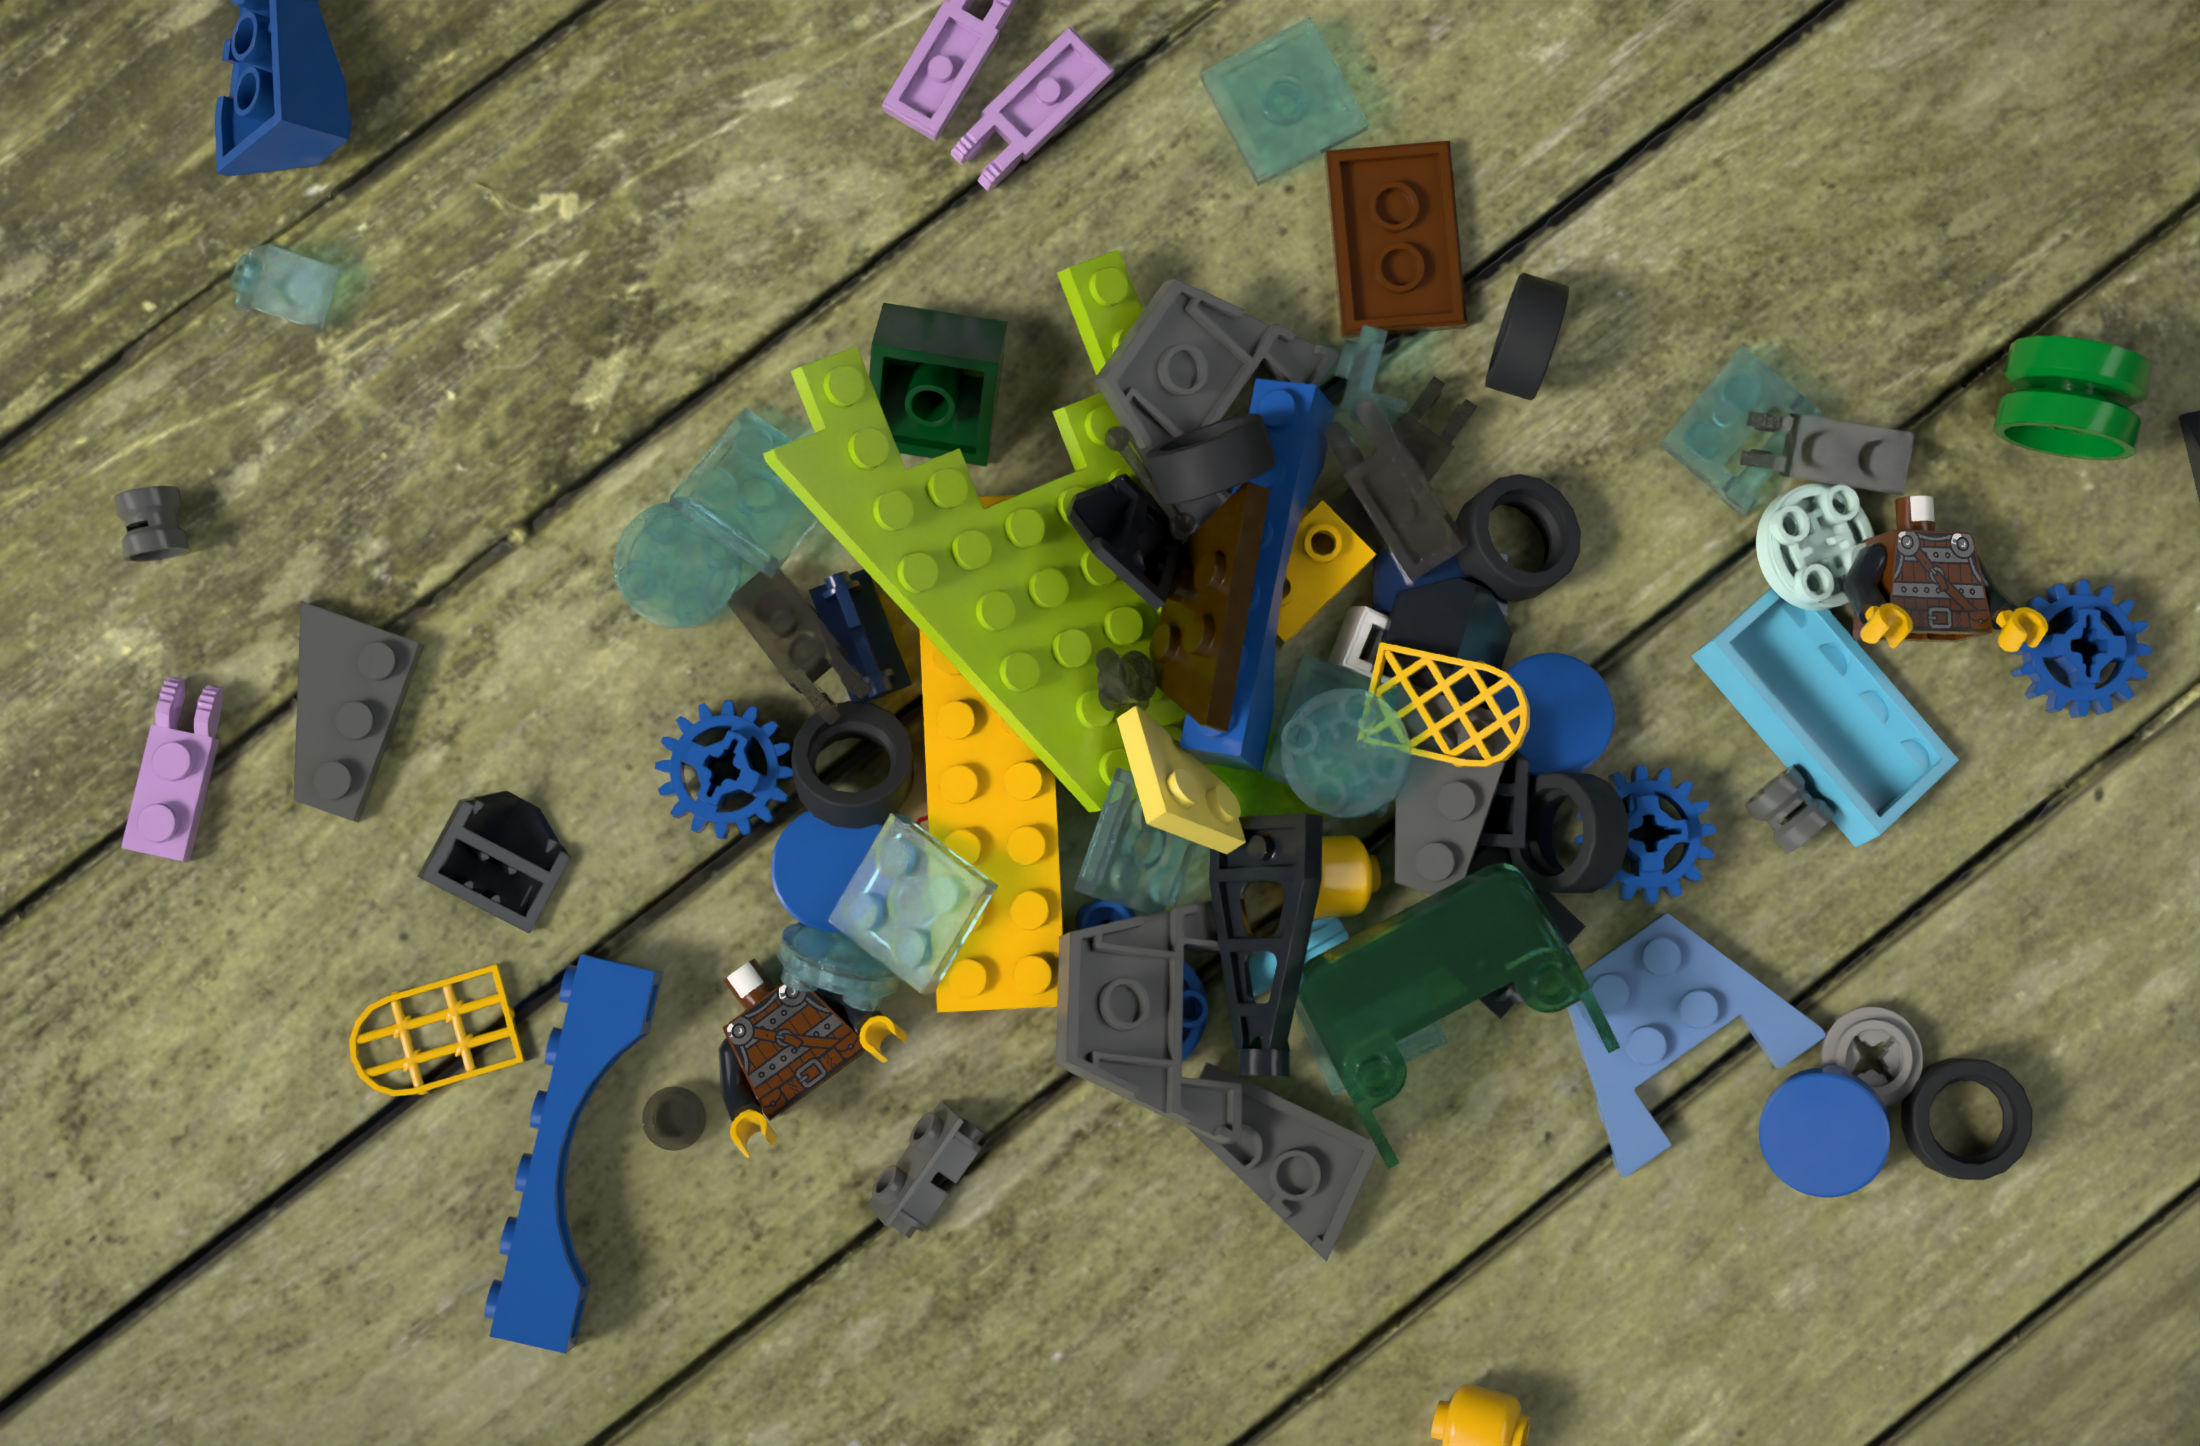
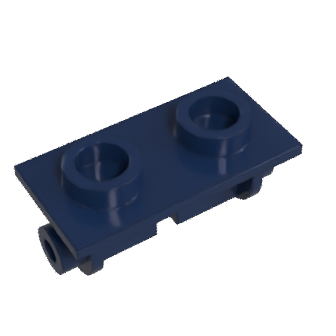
(858, 620)

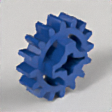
(2079, 675)
(712, 797)
(1688, 831)

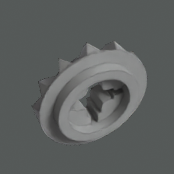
(1874, 1025)

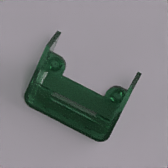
(1430, 965)

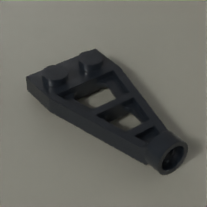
(1280, 851)

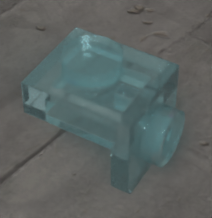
(284, 285)
(1359, 367)

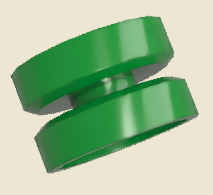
(2073, 397)

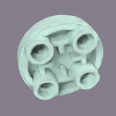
(1811, 542)

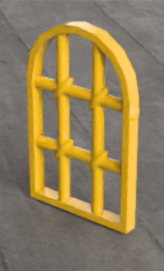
(452, 1013)

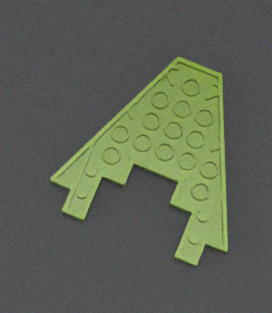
(1000, 585)

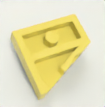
(1177, 788)

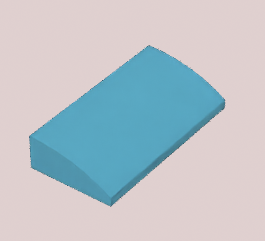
(1826, 712)

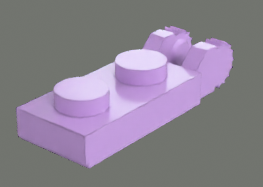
(944, 65)
(1036, 105)
(174, 775)

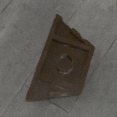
(1208, 609)

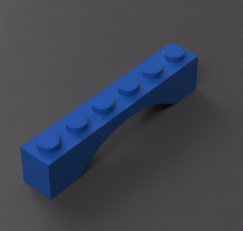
(1295, 425)
(543, 1278)

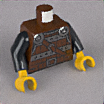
(1931, 587)
(787, 1048)

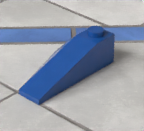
(283, 93)

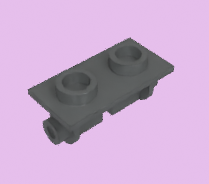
(904, 1191)

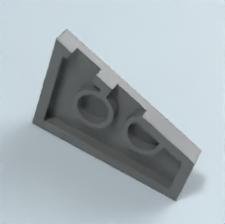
(346, 707)
(1443, 805)
(1295, 1161)

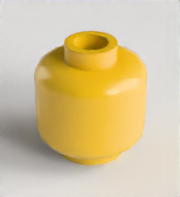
(1347, 877)
(1480, 1419)

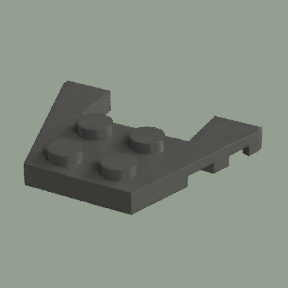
(1190, 363)
(1126, 1016)

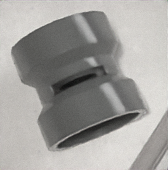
(151, 523)
(1779, 799)

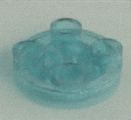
(674, 570)
(1346, 753)
(834, 964)

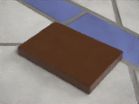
(1395, 238)

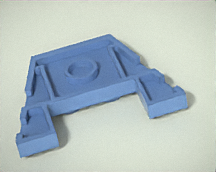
(1662, 999)

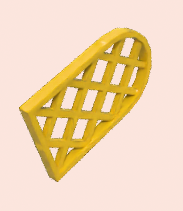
(1385, 651)

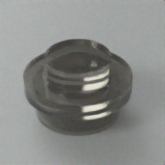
(674, 1118)

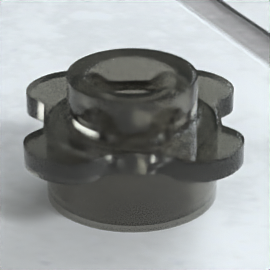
(1125, 679)

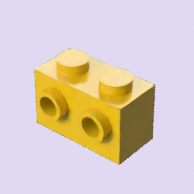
(1320, 565)

